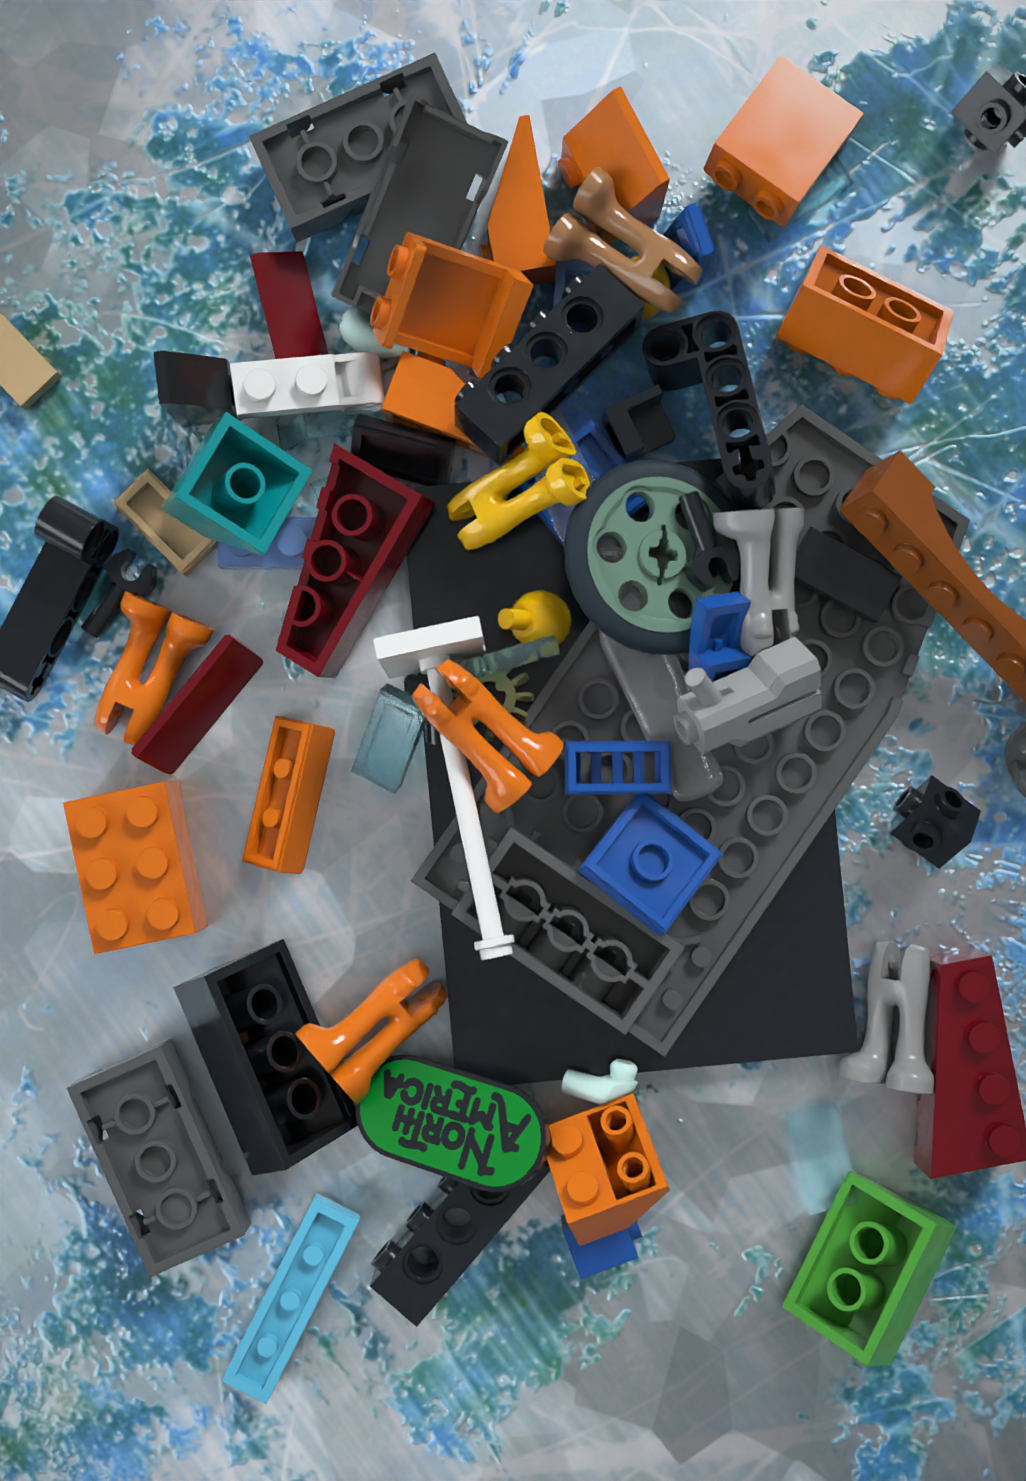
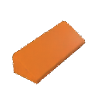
(288, 795)

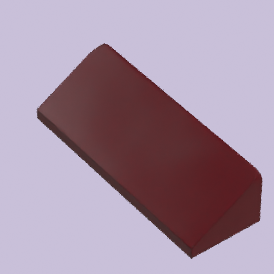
(289, 304)
(197, 705)

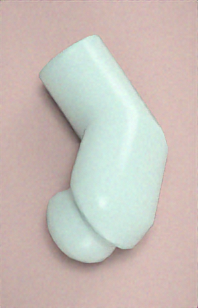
(359, 335)
(605, 1088)

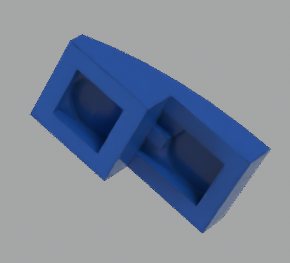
(717, 635)

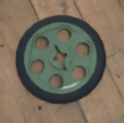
(598, 582)

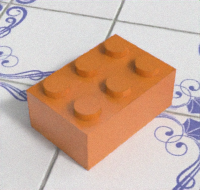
(135, 866)

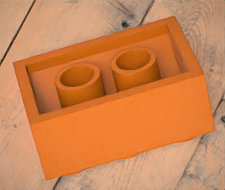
(866, 326)

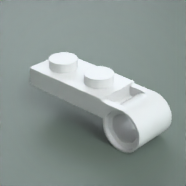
(308, 385)

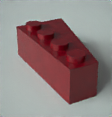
(352, 556)
(976, 1102)

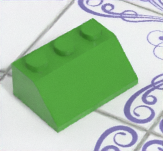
(869, 1270)

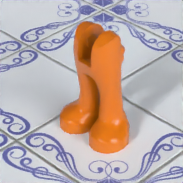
(124, 684)
(456, 721)
(386, 1000)

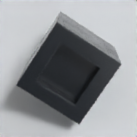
(638, 424)

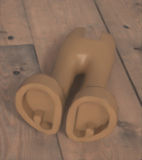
(599, 206)

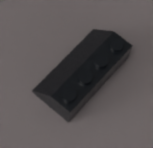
(264, 1075)

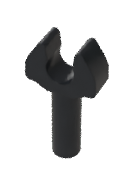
(706, 547)
(110, 602)

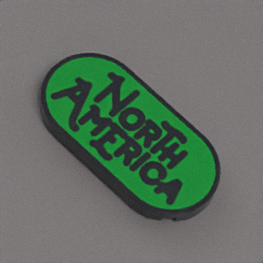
(454, 1123)

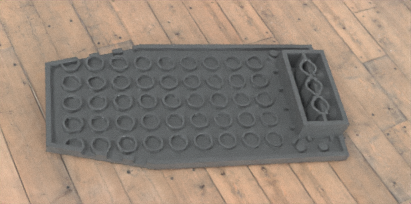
(759, 817)

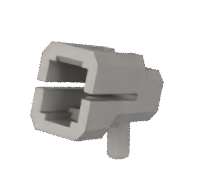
(753, 702)

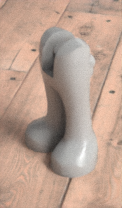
(767, 558)
(911, 994)

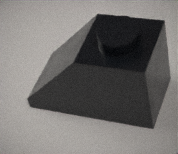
(194, 387)

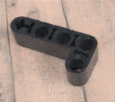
(729, 411)
(52, 594)

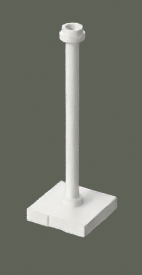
(422, 652)

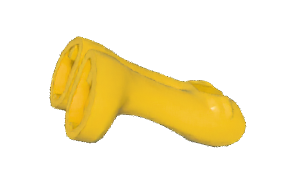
(487, 496)

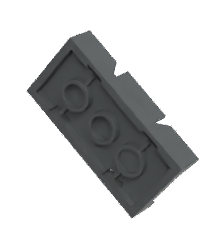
(345, 146)
(419, 195)
(159, 1158)

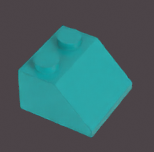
(237, 487)

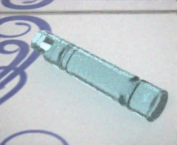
(511, 656)

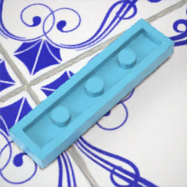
(291, 1298)

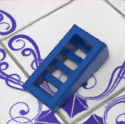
(693, 236)
(662, 767)

